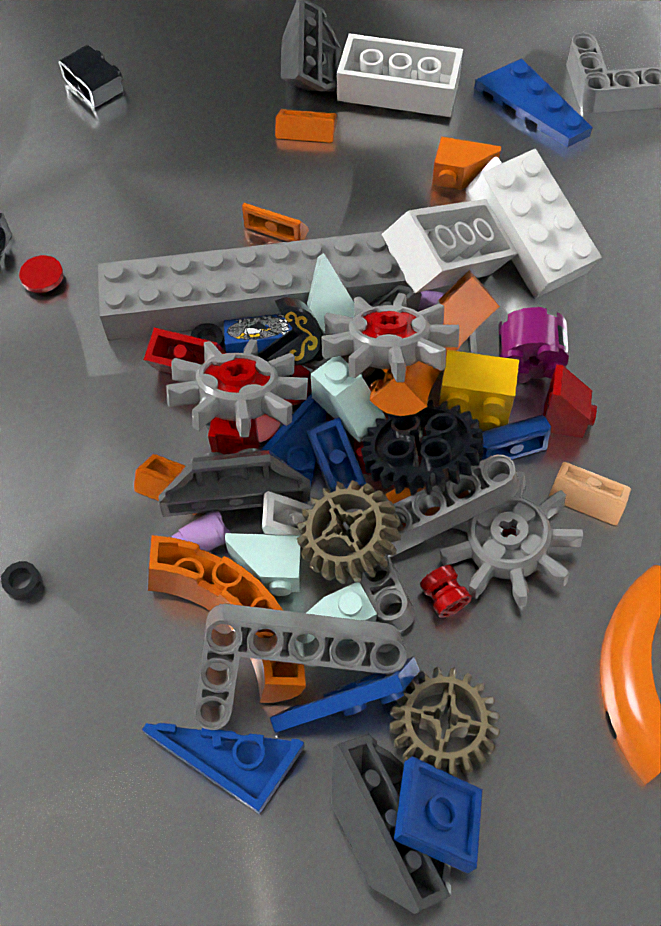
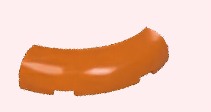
(464, 305)
(208, 580)
(628, 676)

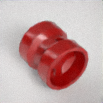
(445, 591)

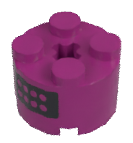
(535, 341)

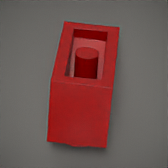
(568, 404)

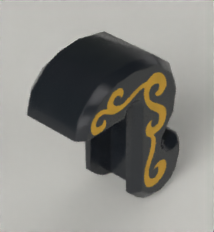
(302, 340)

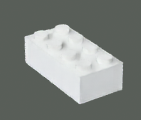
(399, 74)
(538, 222)
(447, 241)

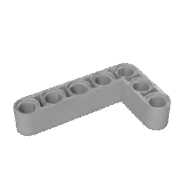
(613, 89)
(422, 527)
(284, 647)

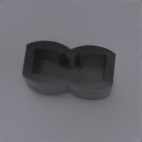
(91, 75)

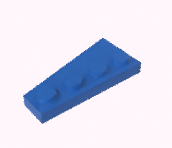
(535, 101)

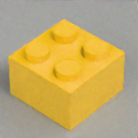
(481, 386)

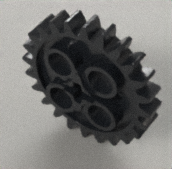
(447, 450)

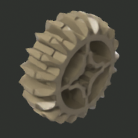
(320, 541)
(459, 723)

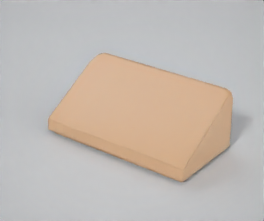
(591, 493)

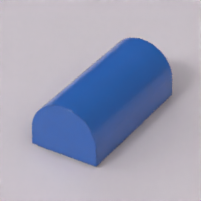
(517, 438)
(335, 454)

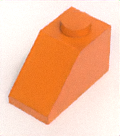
(461, 161)

